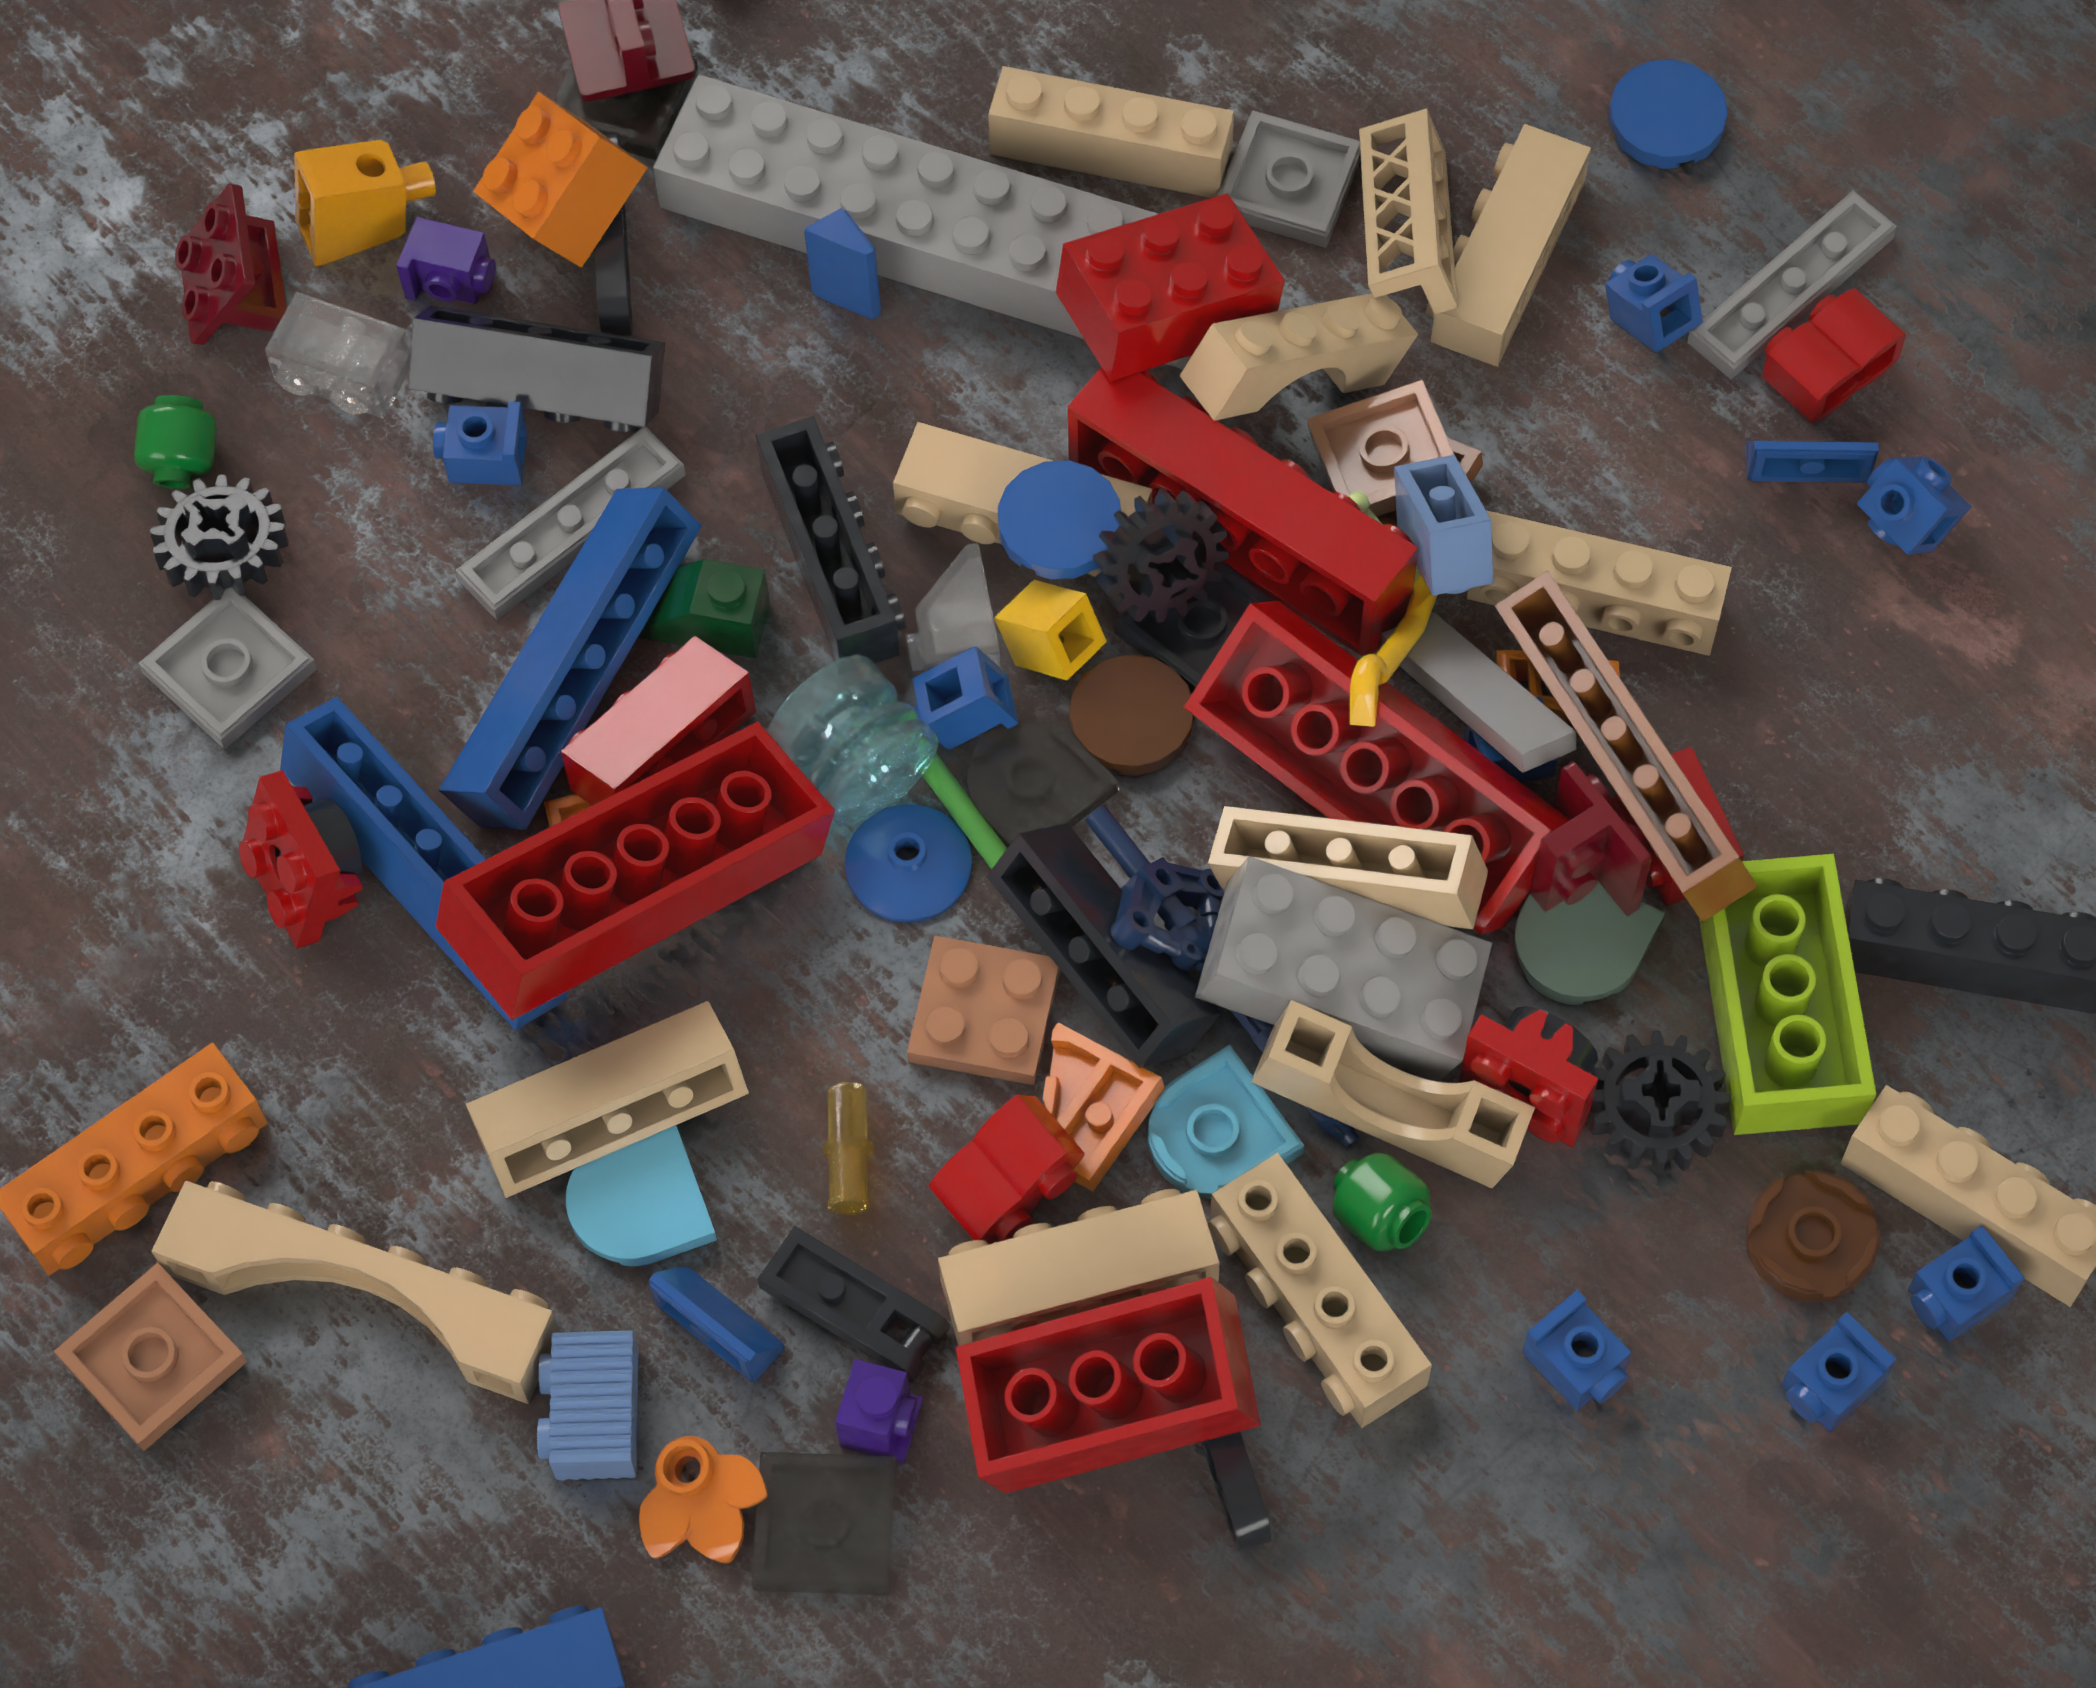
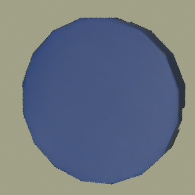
(1667, 113)
(1055, 518)

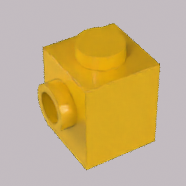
(1050, 629)

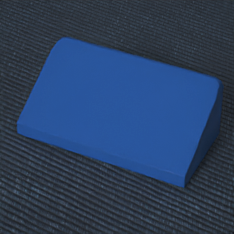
(843, 264)
(1810, 461)
(715, 1321)

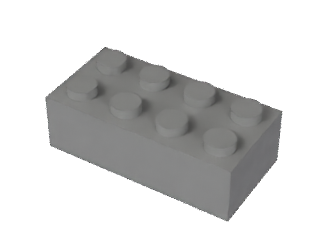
(1381, 970)

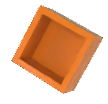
(559, 179)

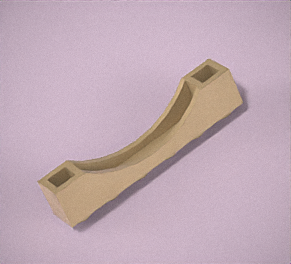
(234, 1245)

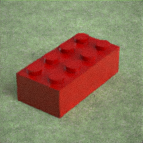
(1107, 1386)

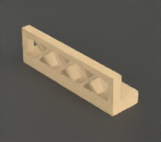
(1420, 197)

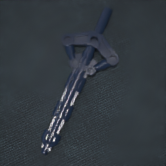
(1166, 891)

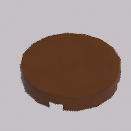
(1131, 714)
(1812, 1236)

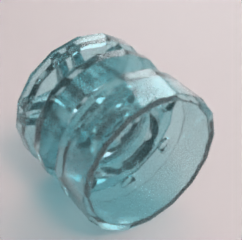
(854, 738)

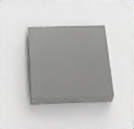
(1291, 177)
(228, 666)

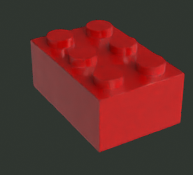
(1162, 281)

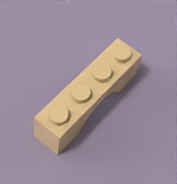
(1257, 356)
(1446, 1123)

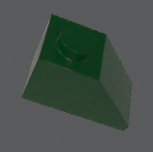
(717, 604)

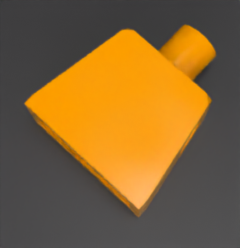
(354, 197)

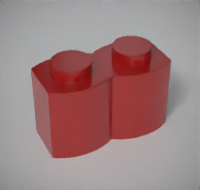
(1832, 354)
(1008, 1170)

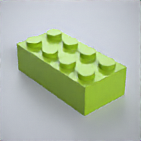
(1788, 1001)

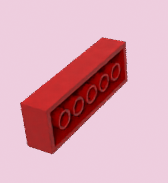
(1281, 526)
(1286, 705)
(633, 869)

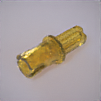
(848, 1149)

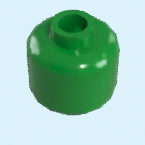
(175, 441)
(1381, 1202)

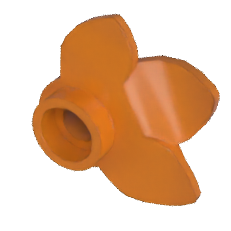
(703, 1510)

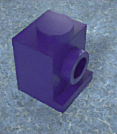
(445, 262)
(877, 1411)

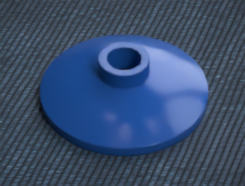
(908, 888)

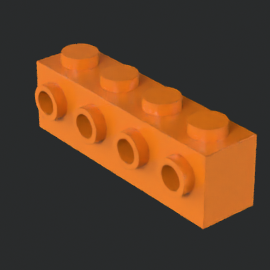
(131, 1160)

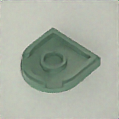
(1583, 947)

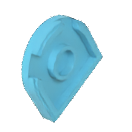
(1216, 1126)
(639, 1202)

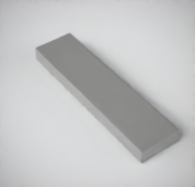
(1792, 284)
(558, 528)
(1486, 697)

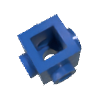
(1912, 503)

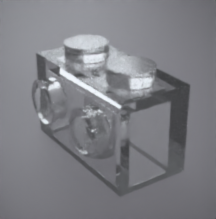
(339, 356)

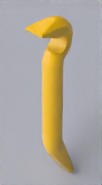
(1378, 668)

